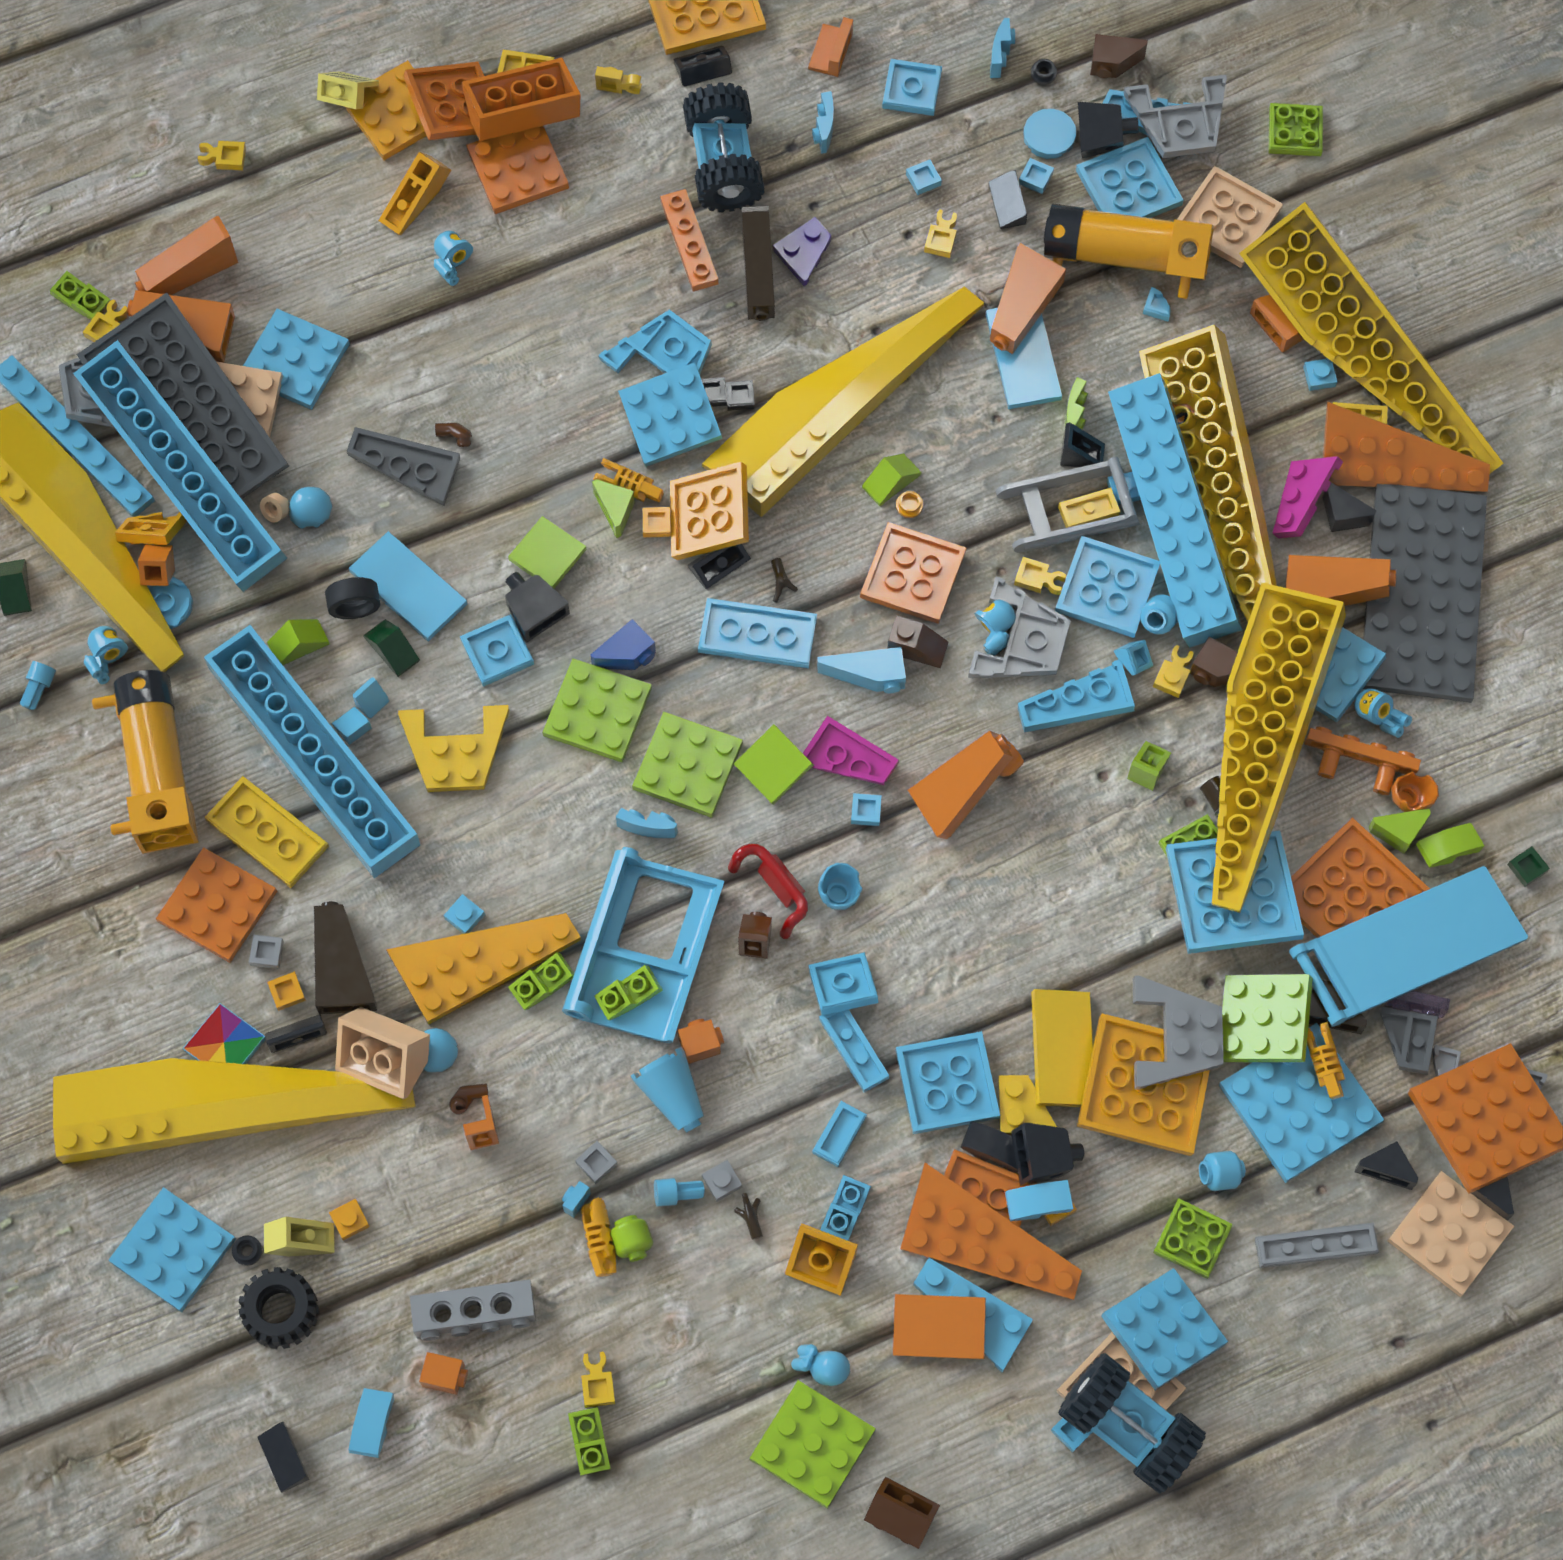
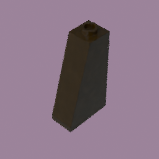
(758, 263)
(339, 969)

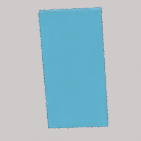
(1030, 371)
(409, 586)
(757, 633)

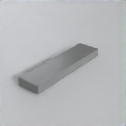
(1316, 1245)

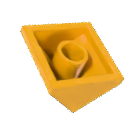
(821, 1259)

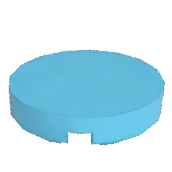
(1049, 133)
(176, 608)

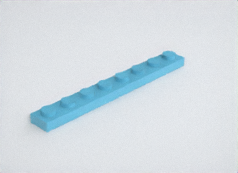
(74, 438)

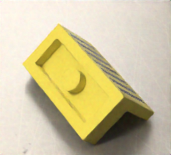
(343, 88)

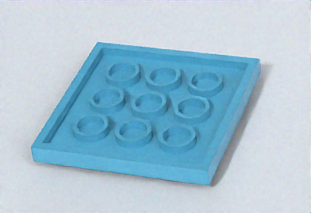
(1267, 914)
(1296, 1116)

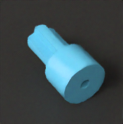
(39, 678)
(668, 1192)

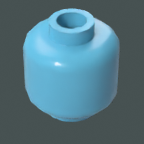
(1159, 614)
(1221, 1171)

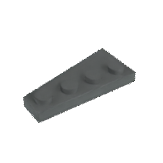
(413, 464)

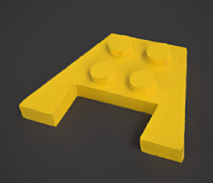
(454, 760)

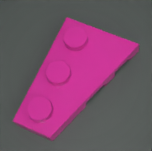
(1301, 491)
(848, 754)

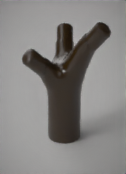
(781, 579)
(750, 1216)

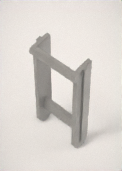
(1042, 533)

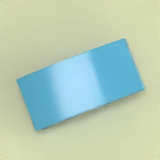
(1001, 47)
(824, 122)
(655, 826)
(1039, 1200)
(845, 1208)
(370, 1423)

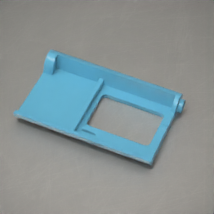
(606, 962)

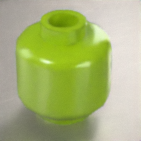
(631, 1238)

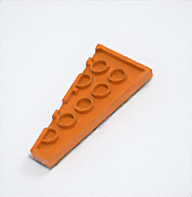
(1386, 455)
(967, 1233)

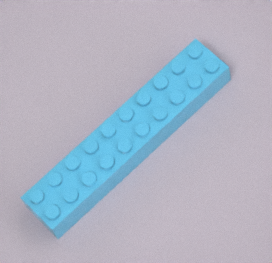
(180, 466)
(1175, 511)
(312, 751)

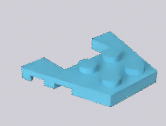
(664, 342)

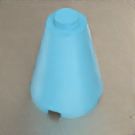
(672, 1089)

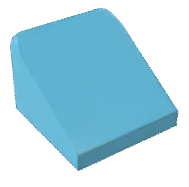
(1135, 656)
(370, 698)
(352, 725)

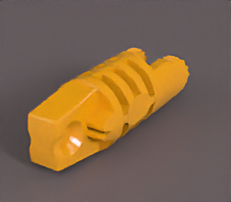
(631, 480)
(1326, 1062)
(598, 1235)

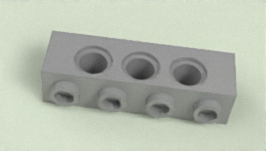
(426, 1306)

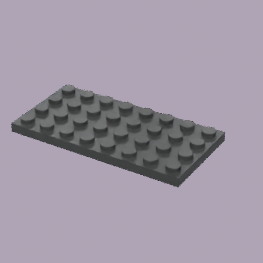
(197, 393)
(1434, 608)

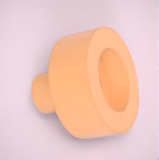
(274, 507)

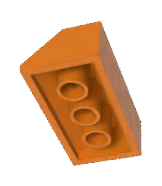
(521, 99)

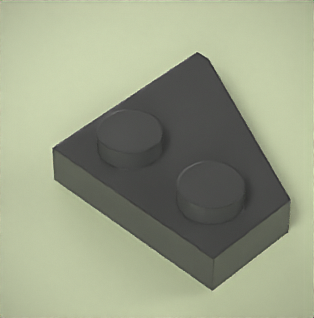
(1410, 1038)

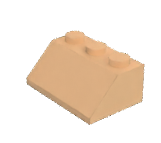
(381, 1051)

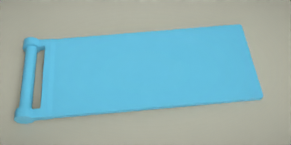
(1411, 944)

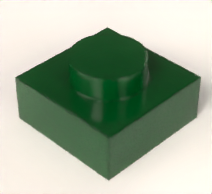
(1528, 866)

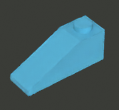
(872, 669)

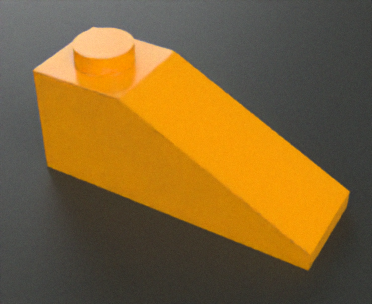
(415, 192)

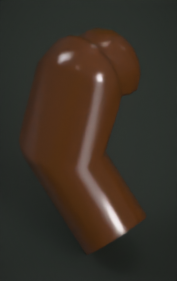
(456, 430)
(465, 1095)

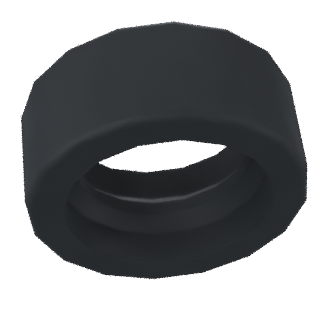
(352, 598)

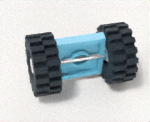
(719, 124)
(1132, 1423)

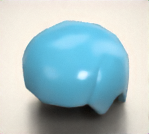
(309, 507)
(839, 886)
(442, 1050)

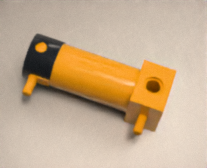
(1128, 242)
(158, 804)

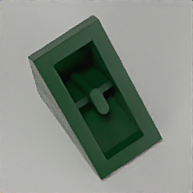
(14, 587)
(392, 647)

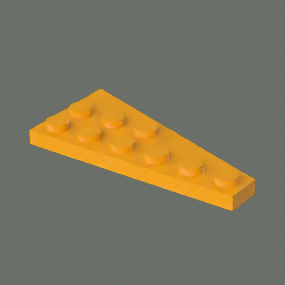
(465, 966)

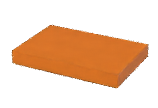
(983, 1181)
(939, 1326)

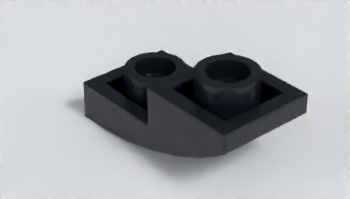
(991, 1144)

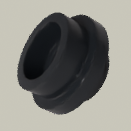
(1043, 65)
(240, 1244)

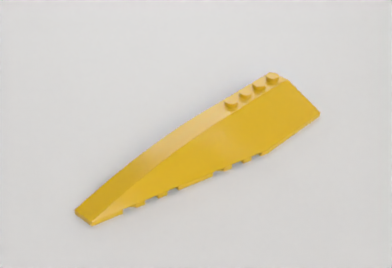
(1356, 331)
(822, 408)
(1218, 446)
(68, 519)
(1266, 722)
(197, 1102)

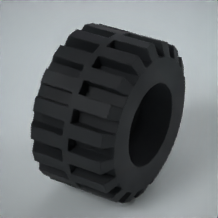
(261, 1290)

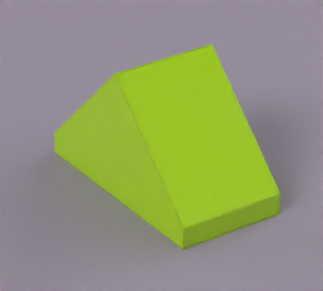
(890, 478)
(615, 503)
(297, 639)
(1148, 765)
(1400, 828)

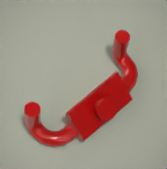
(778, 879)

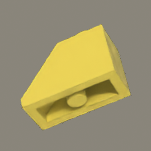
(298, 1237)

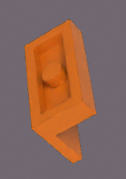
(831, 48)
(482, 1132)

